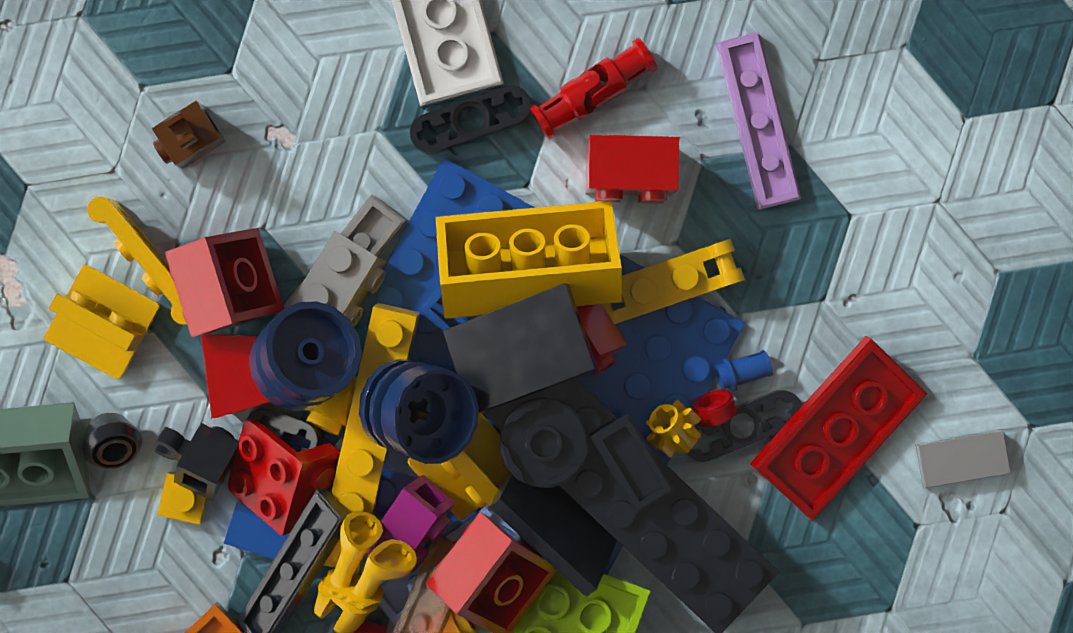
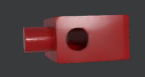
(229, 373)

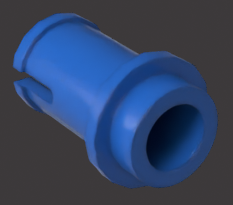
(743, 370)

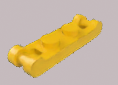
(136, 246)
(675, 281)

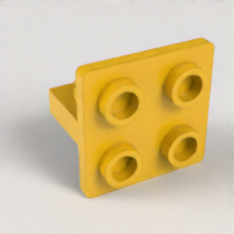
(101, 321)
(473, 475)

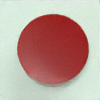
(715, 407)

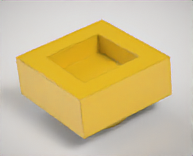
(181, 503)

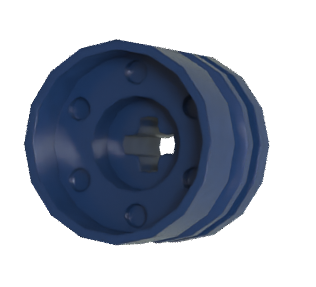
(438, 415)

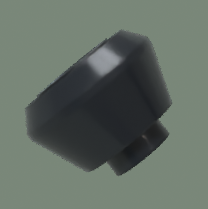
(111, 441)

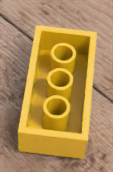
(517, 253)

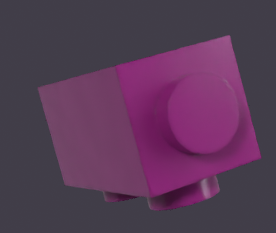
(417, 517)

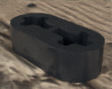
(290, 426)

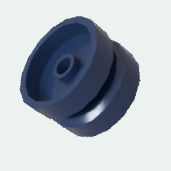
(305, 356)

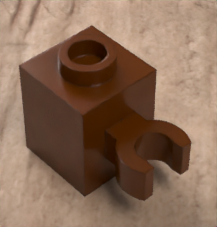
(187, 136)

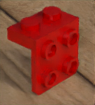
(276, 478)

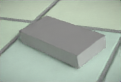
(962, 458)

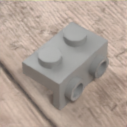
(342, 277)

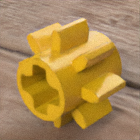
(673, 428)

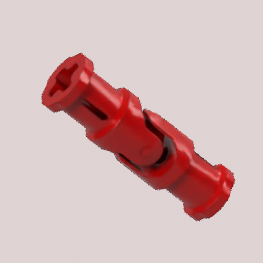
(587, 93)

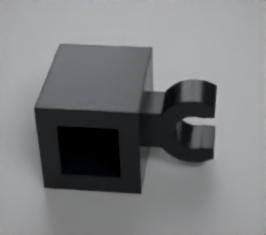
(203, 460)

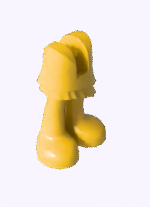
(362, 593)

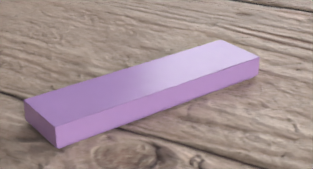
(758, 120)

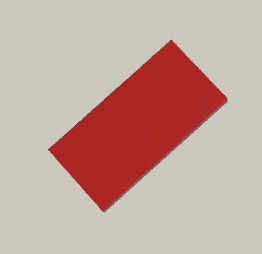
(839, 428)

